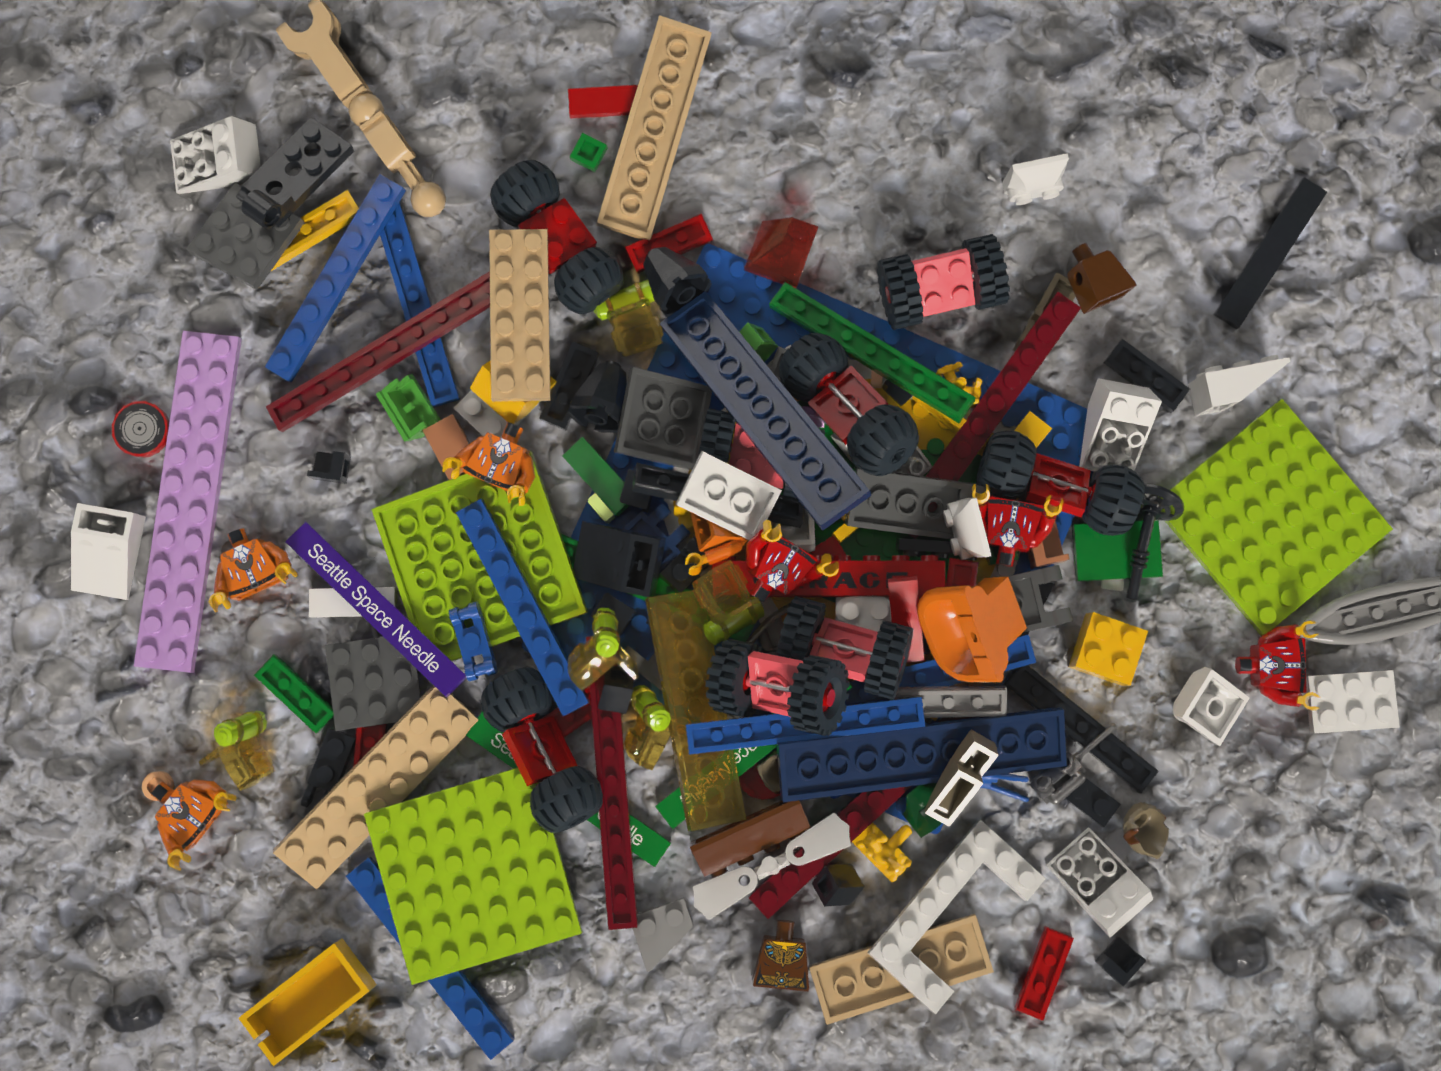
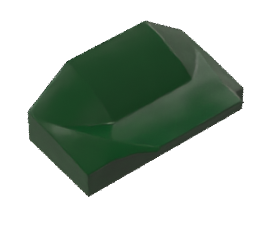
(915, 806)

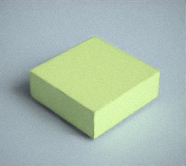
(601, 509)

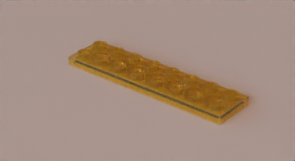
(683, 656)

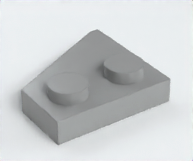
(661, 930)

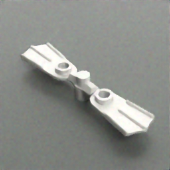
(725, 890)

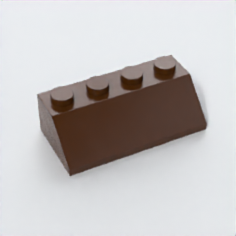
(744, 838)

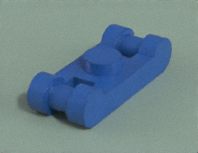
(473, 641)

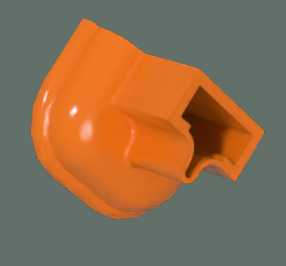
(971, 628)

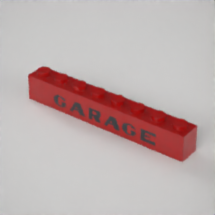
(861, 577)

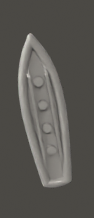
(1378, 613)

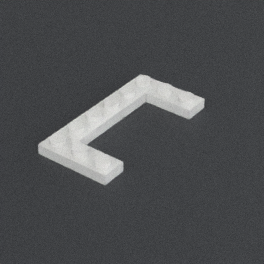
(895, 944)

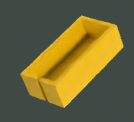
(308, 1001)

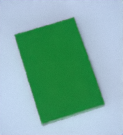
(1110, 556)

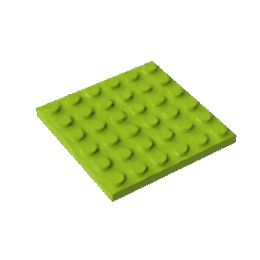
(1274, 517)
(442, 571)
(471, 876)

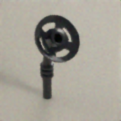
(1152, 511)

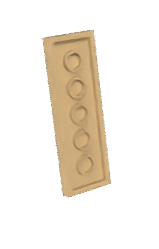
(519, 315)
(859, 984)

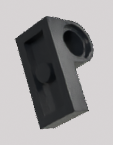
(677, 574)

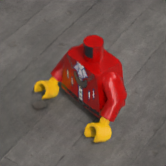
(1014, 524)
(782, 563)
(1279, 665)

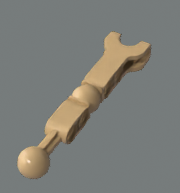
(366, 110)

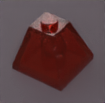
(781, 250)

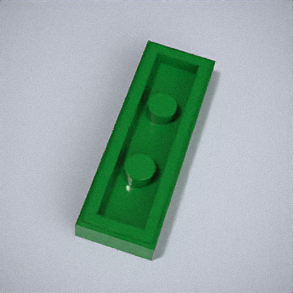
(597, 474)
(295, 693)

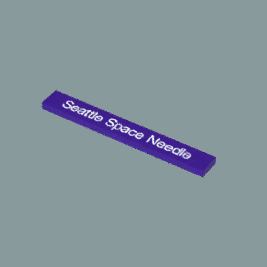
(376, 609)

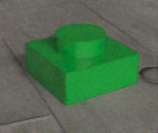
(588, 152)

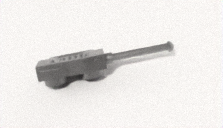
(1047, 782)

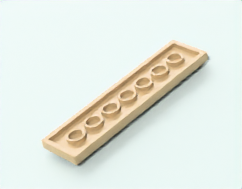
(654, 128)
(376, 781)

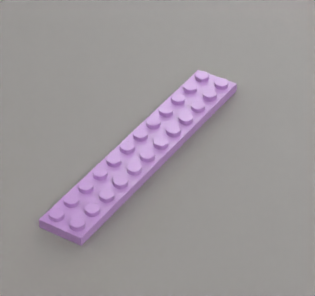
(188, 502)

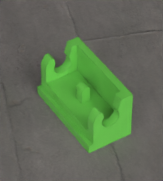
(408, 407)

